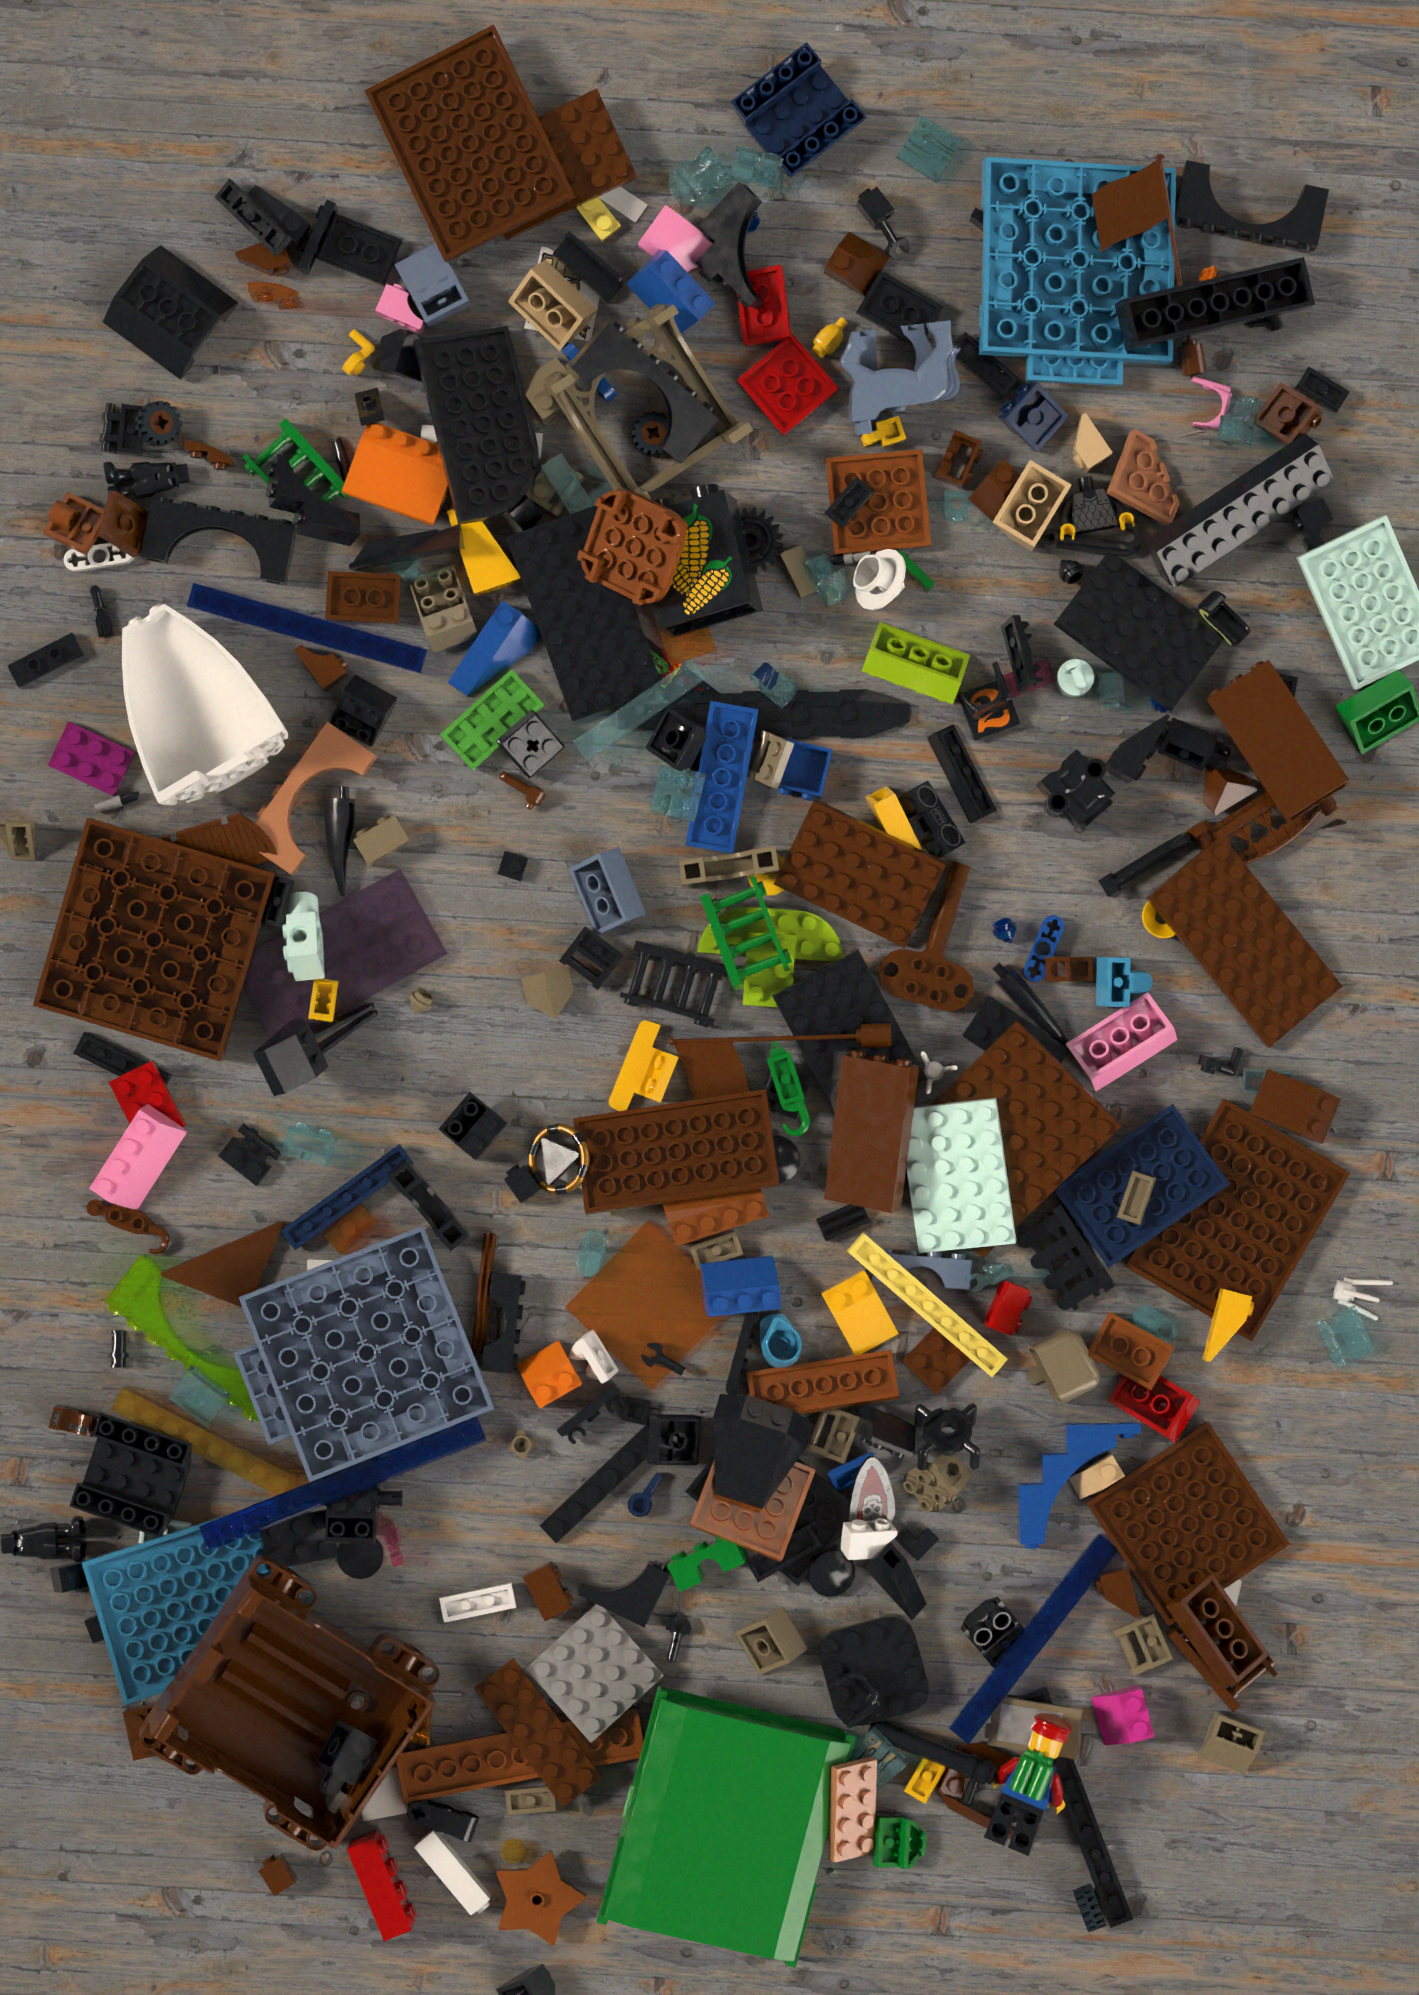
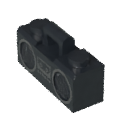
(930, 820)

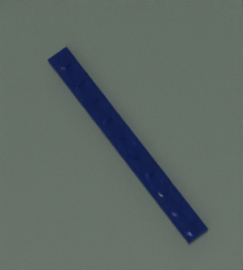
(307, 628)
(1033, 1638)

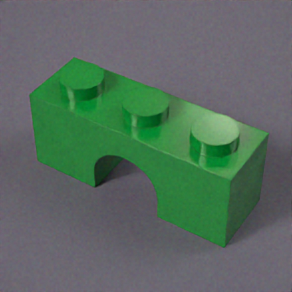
(687, 1566)

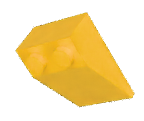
(859, 1313)

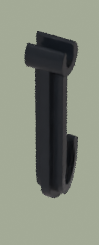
(1094, 545)
(1112, 882)

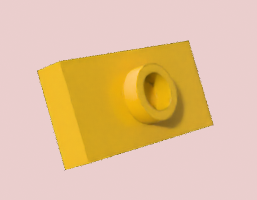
(924, 1780)

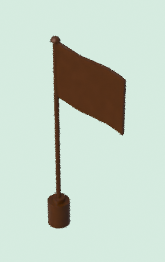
(1133, 207)
(717, 1070)

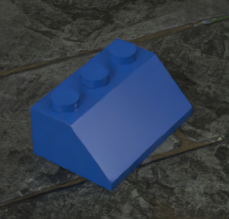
(668, 282)
(740, 1286)

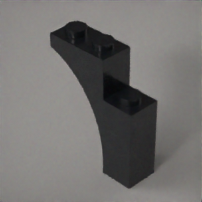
(312, 514)

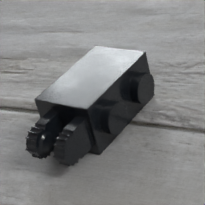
(1193, 746)

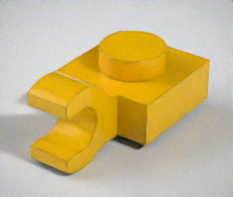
(887, 432)

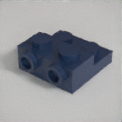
(1033, 415)

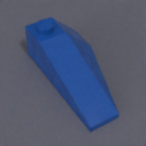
(500, 643)

